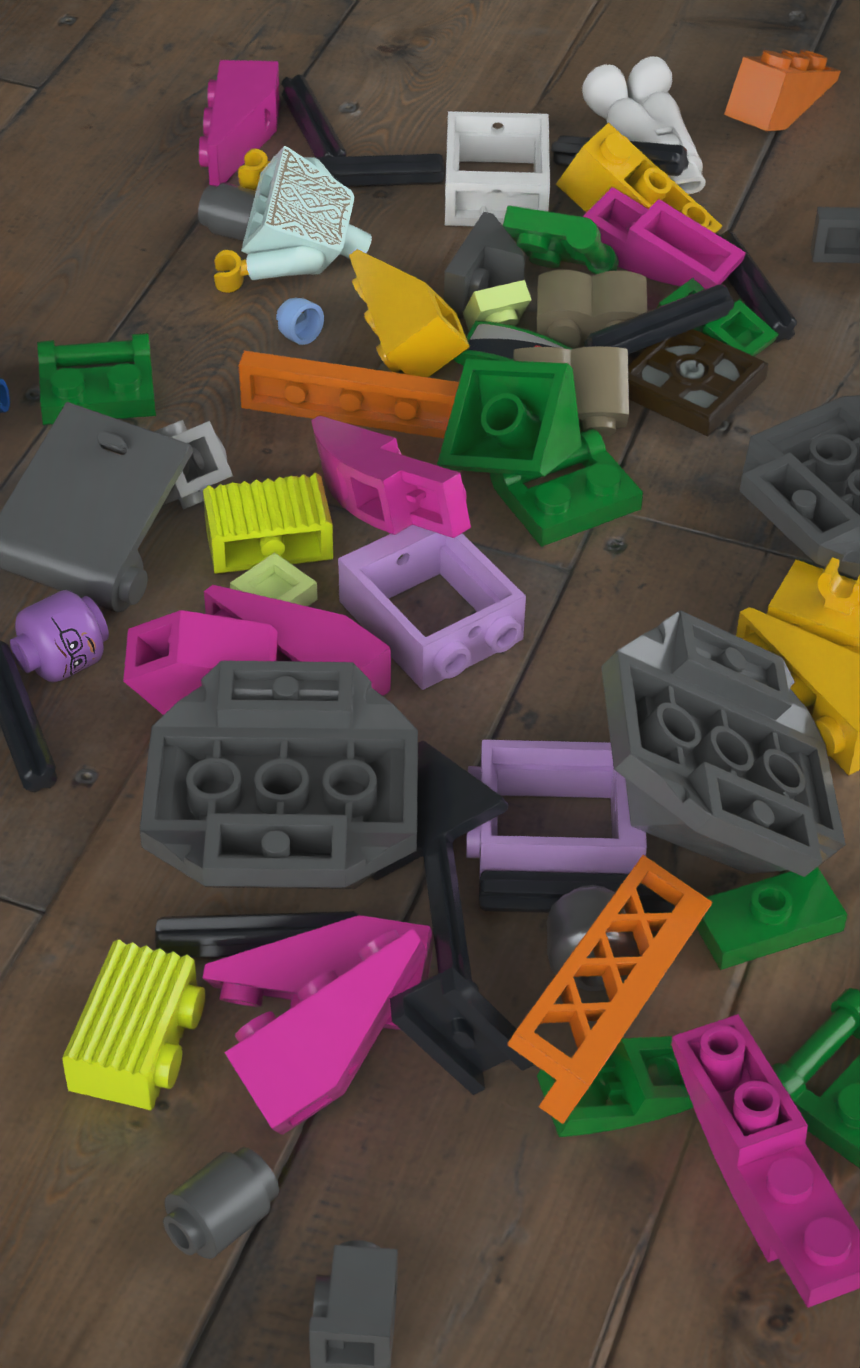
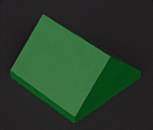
(512, 418)

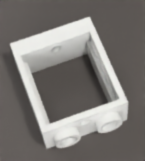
(474, 139)

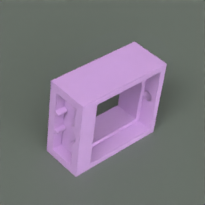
(376, 574)
(555, 771)

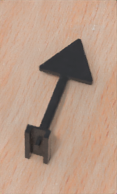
(447, 1010)

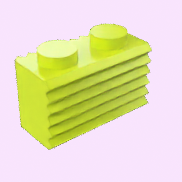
(268, 517)
(133, 1026)

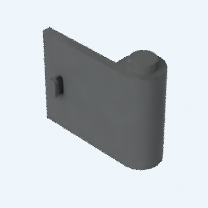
(88, 509)

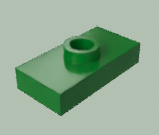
(770, 917)

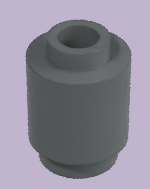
(226, 210)
(220, 1203)

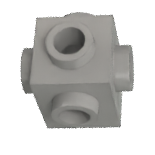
(205, 466)

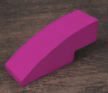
(663, 242)

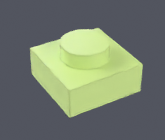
(498, 304)
(277, 580)

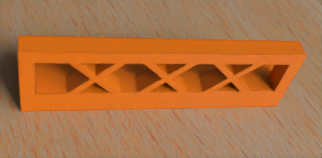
(346, 394)
(626, 998)

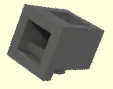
(355, 1308)

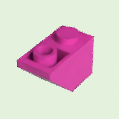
(177, 650)

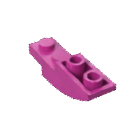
(386, 487)
(765, 1159)

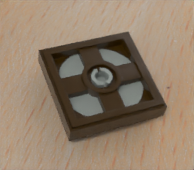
(694, 379)

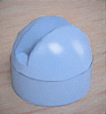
(300, 326)

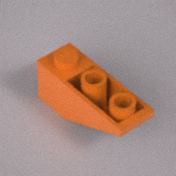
(778, 87)

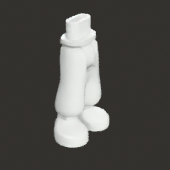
(644, 111)

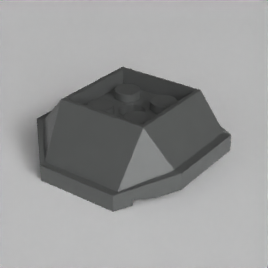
(809, 481)
(720, 749)
(281, 778)

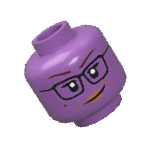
(59, 636)

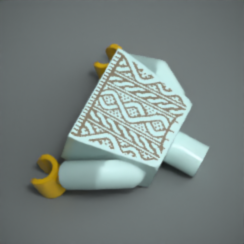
(294, 222)

